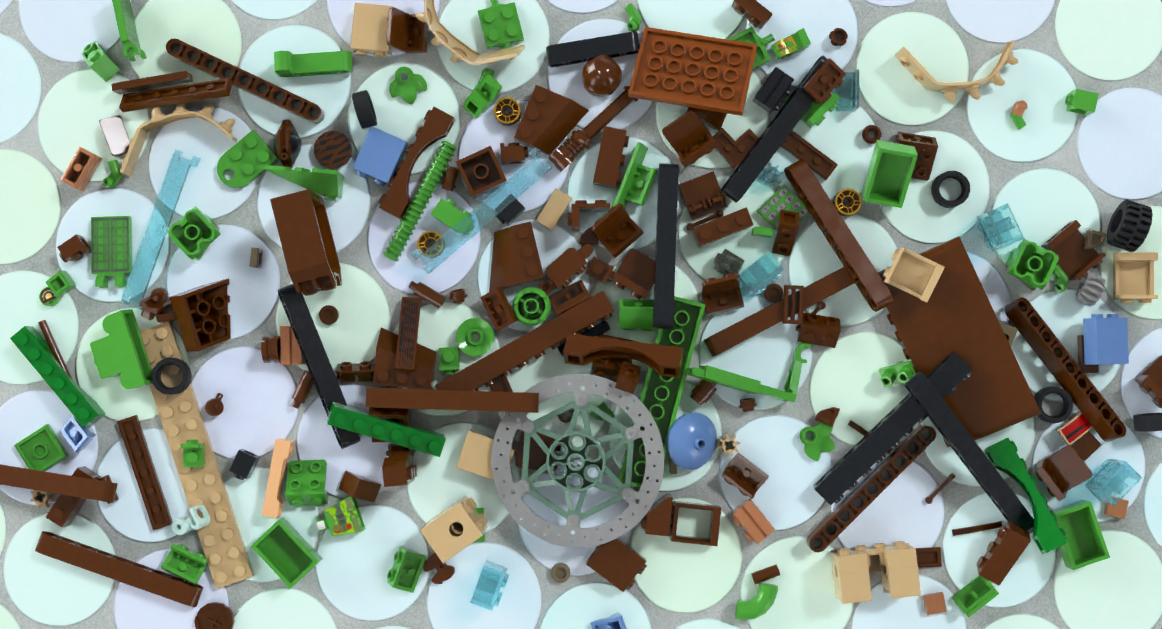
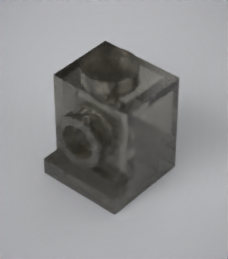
(727, 257)

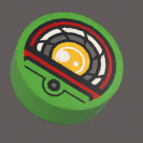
(48, 298)

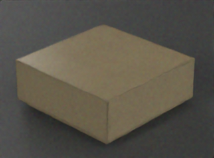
(256, 257)

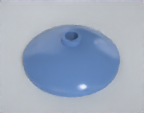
(685, 437)

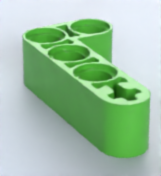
(312, 64)

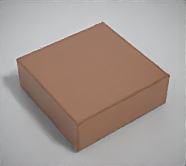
(1118, 510)
(934, 603)

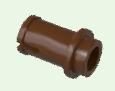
(450, 178)

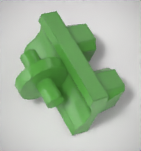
(897, 373)

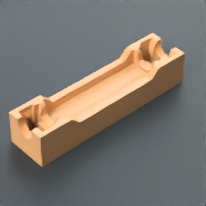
(273, 502)

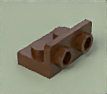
(824, 81)
(498, 309)

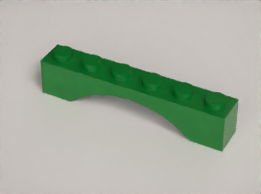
(41, 358)
(375, 427)
(1046, 531)

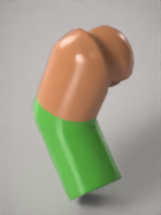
(1017, 113)

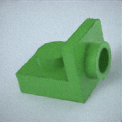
(449, 360)
(193, 453)

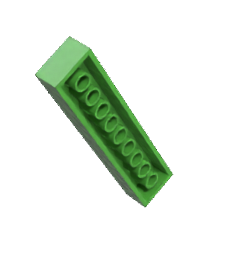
(663, 393)

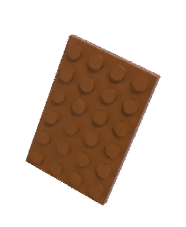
(693, 71)

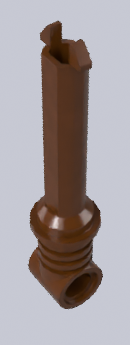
(581, 139)

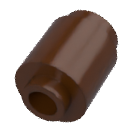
(703, 391)

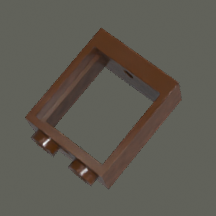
(714, 524)

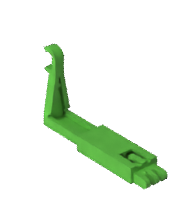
(753, 386)

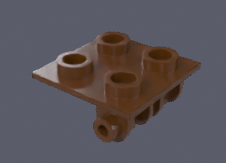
(702, 195)

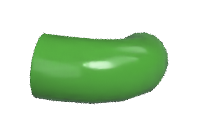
(758, 605)

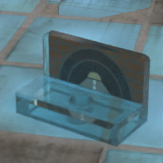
(849, 92)

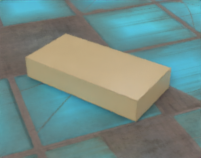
(554, 209)

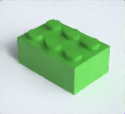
(889, 173)
(1084, 537)
(286, 552)

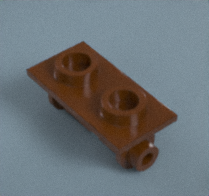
(346, 371)

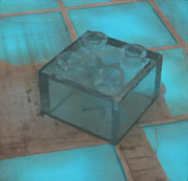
(999, 227)
(761, 272)
(1112, 481)
(487, 590)

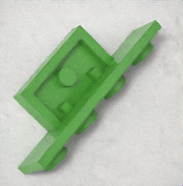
(637, 179)

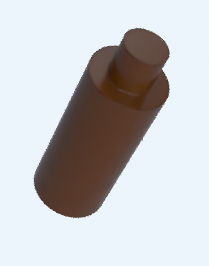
(427, 294)
(302, 389)

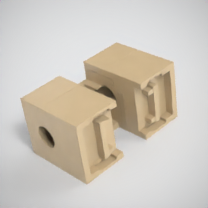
(446, 536)
(895, 562)

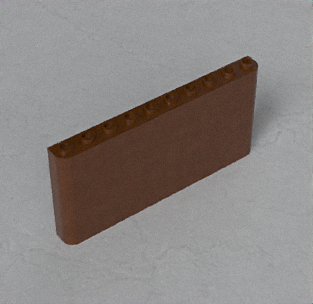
(963, 322)

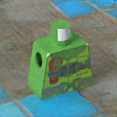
(342, 518)

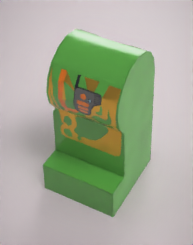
(791, 44)

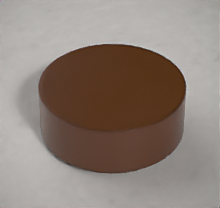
(773, 293)
(329, 314)

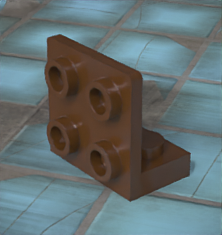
(926, 150)

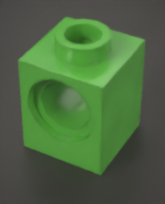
(1081, 101)

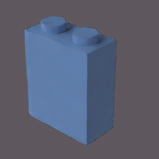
(380, 156)
(1105, 340)

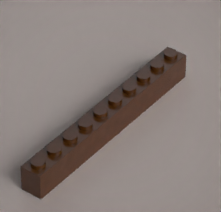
(530, 345)

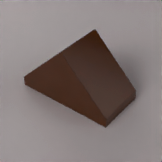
(359, 487)

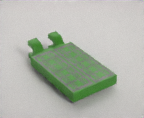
(127, 29)
(111, 249)

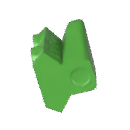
(194, 233)
(1032, 264)

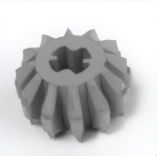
(1090, 289)

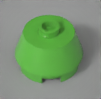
(531, 306)

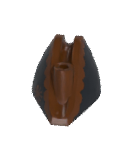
(287, 144)

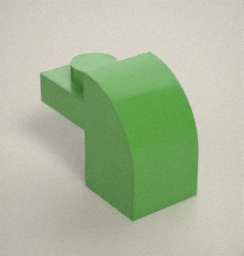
(483, 97)

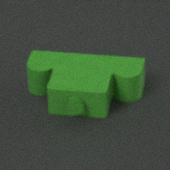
(122, 351)

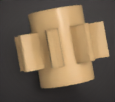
(733, 443)
(49, 497)

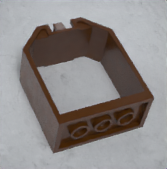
(307, 242)

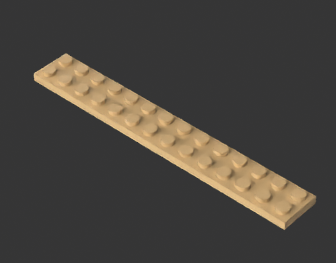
(201, 485)

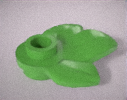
(409, 87)
(819, 442)

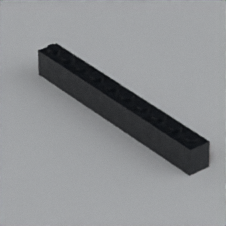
(888, 432)

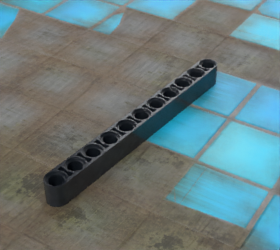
(968, 451)

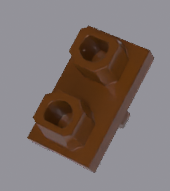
(155, 303)

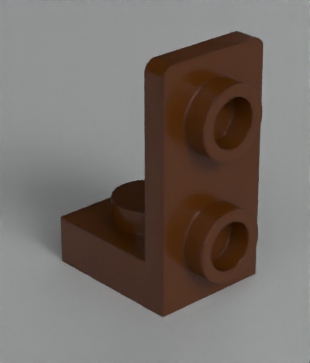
(786, 233)

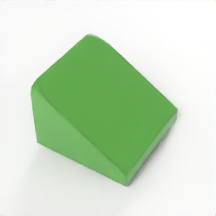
(60, 283)

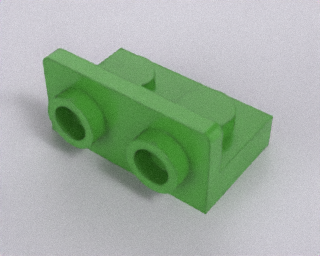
(406, 569)

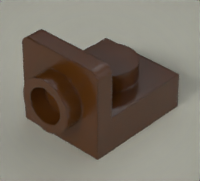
(600, 270)

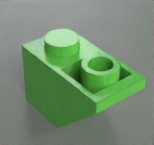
(100, 61)

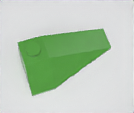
(320, 181)

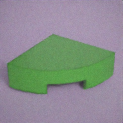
(603, 407)

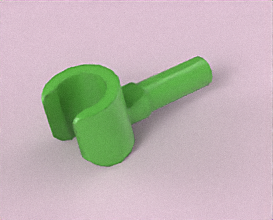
(486, 71)

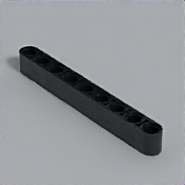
(771, 138)
(665, 246)
(315, 357)

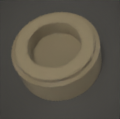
(560, 572)

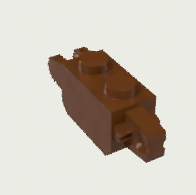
(565, 267)

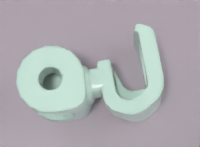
(189, 523)

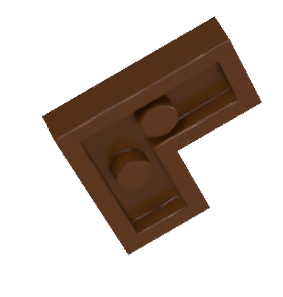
(733, 150)

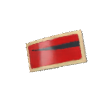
(1074, 428)

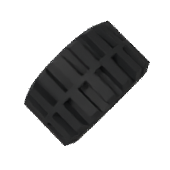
(1129, 225)

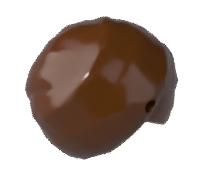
(601, 76)

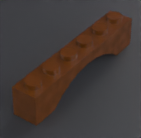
(435, 128)
(586, 349)

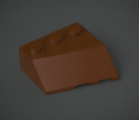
(548, 120)
(515, 257)
(385, 365)

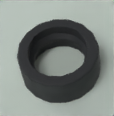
(364, 109)
(965, 186)
(156, 373)
(1067, 407)
(1147, 422)

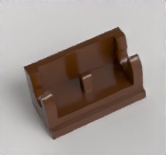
(569, 297)

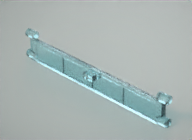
(483, 213)
(157, 227)

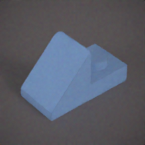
(76, 434)
(613, 622)

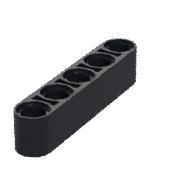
(586, 49)

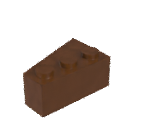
(399, 466)

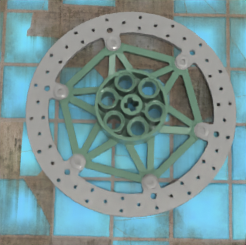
(575, 516)

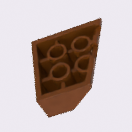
(203, 315)

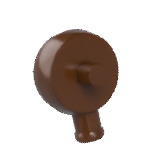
(214, 406)

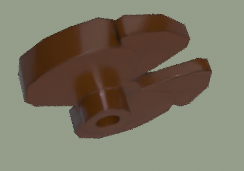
(444, 571)

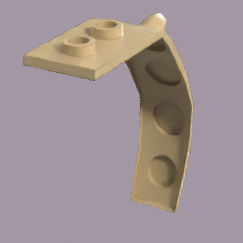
(458, 48)
(950, 89)
(159, 119)

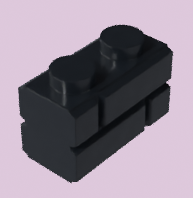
(773, 90)

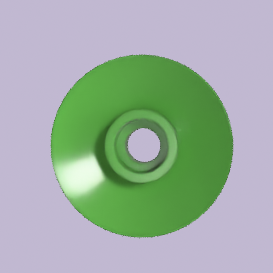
(466, 331)

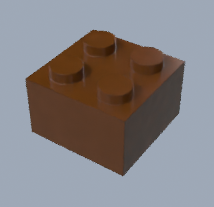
(481, 172)

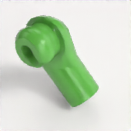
(635, 18)
(115, 175)
(1061, 279)

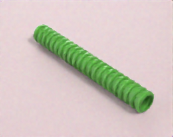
(420, 200)

